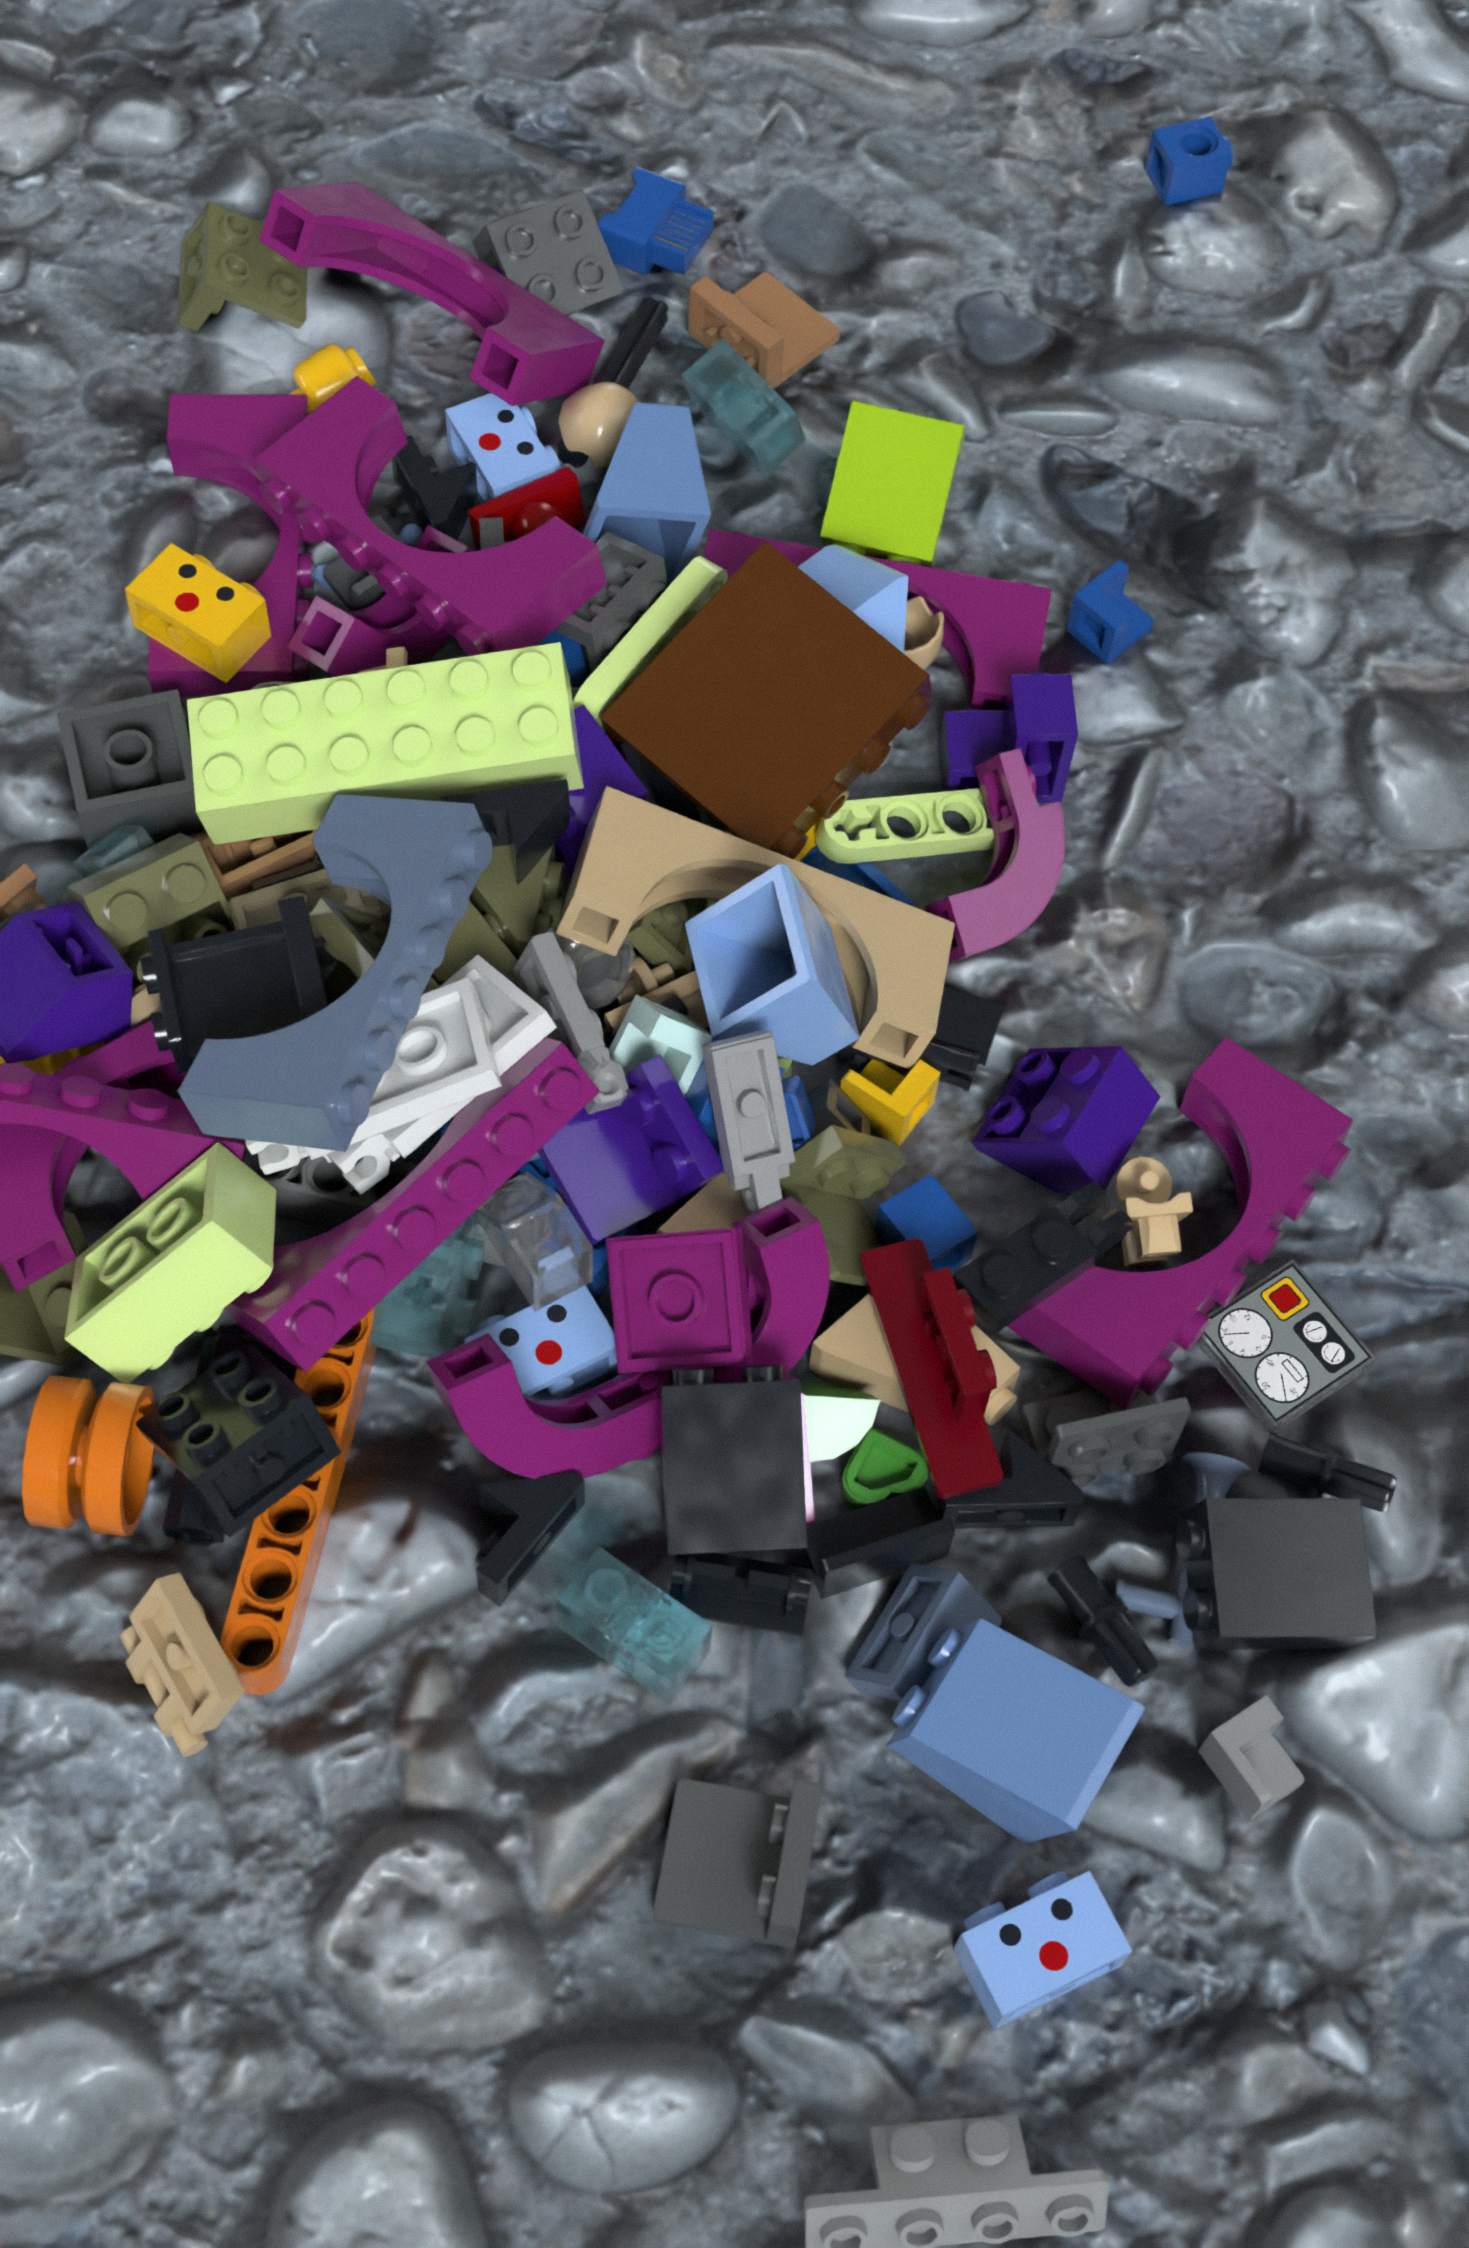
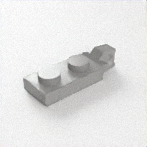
(552, 982)
(750, 1116)

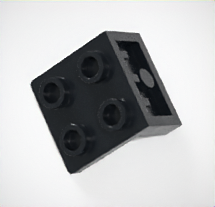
(240, 1436)

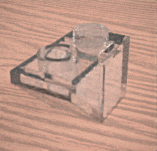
(537, 1240)

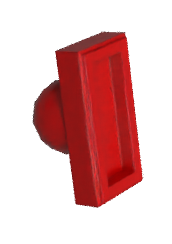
(533, 506)

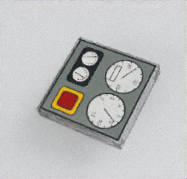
(1283, 1346)

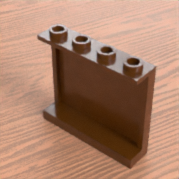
(770, 704)

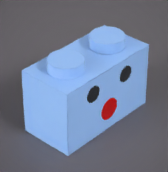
(500, 443)
(556, 1346)
(1040, 1946)

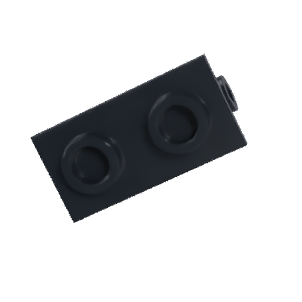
(742, 1591)

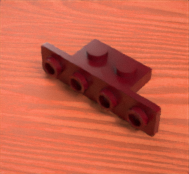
(936, 1364)

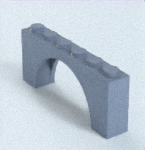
(319, 1075)

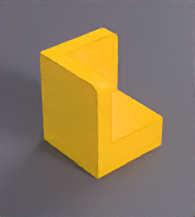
(890, 1099)

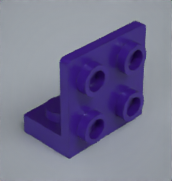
(632, 1156)

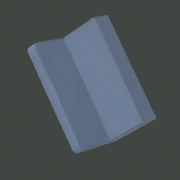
(909, 1627)

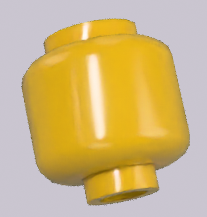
(327, 373)

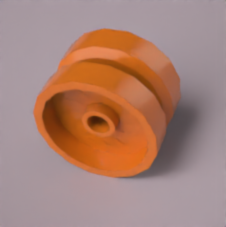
(87, 1456)

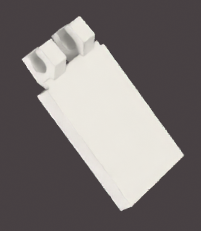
(514, 1028)
(437, 1064)

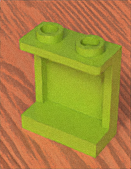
(892, 484)

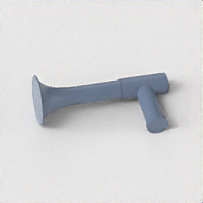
(1213, 1479)

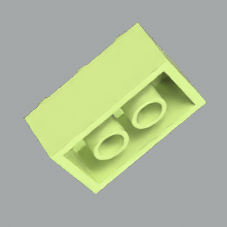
(172, 1265)

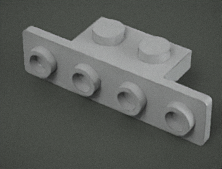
(955, 2187)

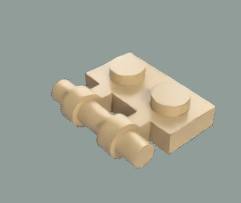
(180, 1663)

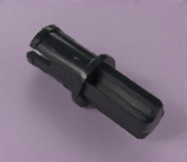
(1327, 1473)
(1103, 1621)

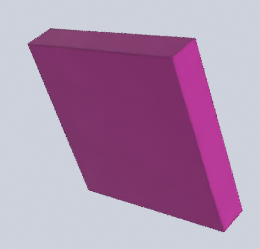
(680, 1300)

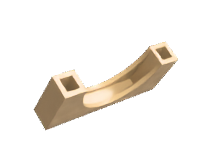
(650, 856)

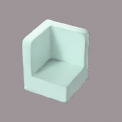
(657, 1030)

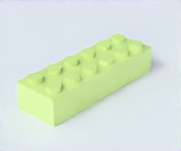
(416, 732)

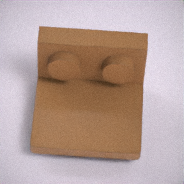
(762, 323)

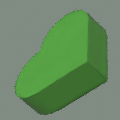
(881, 1470)

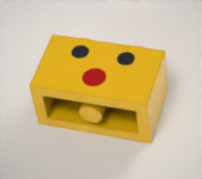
(199, 612)

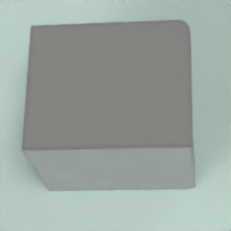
(1251, 1759)

